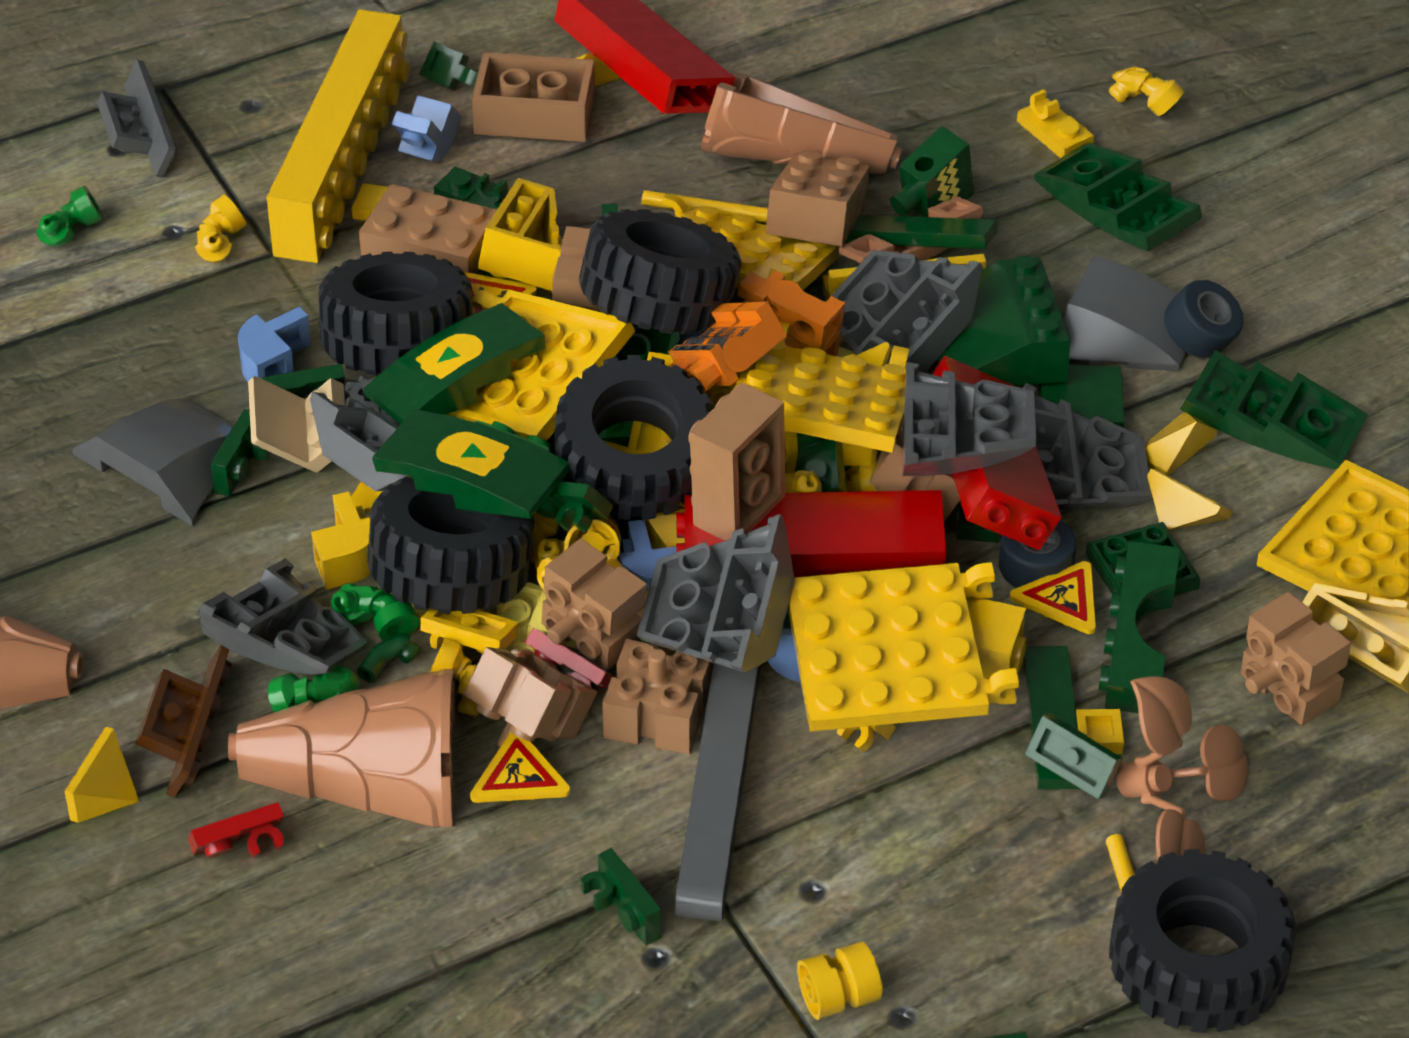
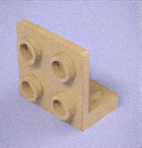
(287, 423)

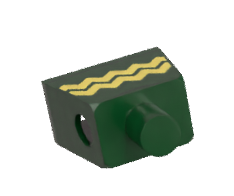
(934, 174)

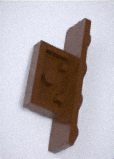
(178, 718)

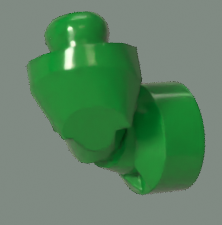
(58, 227)
(365, 602)
(291, 690)

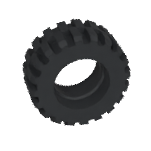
(658, 270)
(387, 306)
(624, 393)
(446, 554)
(1192, 986)

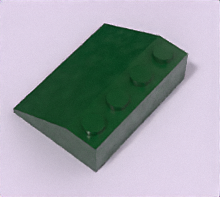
(1015, 326)

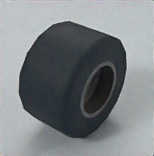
(1203, 318)
(1025, 564)

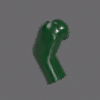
(384, 652)

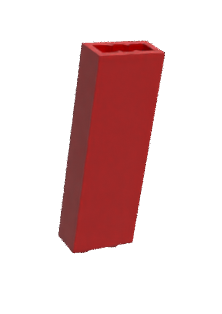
(645, 52)
(1009, 495)
(849, 530)

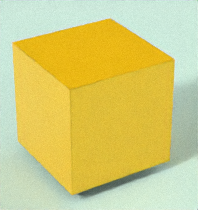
(998, 634)

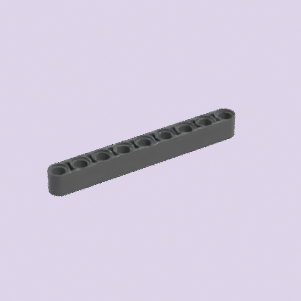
(717, 794)

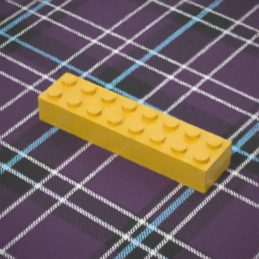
(337, 136)

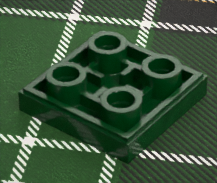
(1090, 392)
(1104, 555)

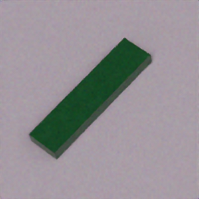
(926, 231)
(1049, 692)

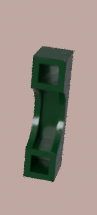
(1147, 586)

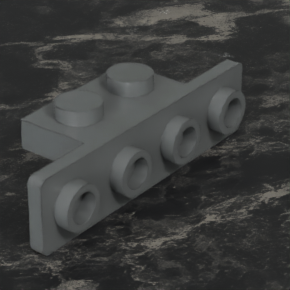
(137, 120)

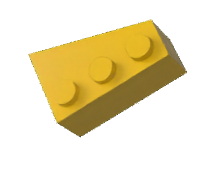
(523, 236)
(1372, 625)

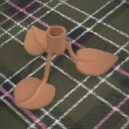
(1163, 719)

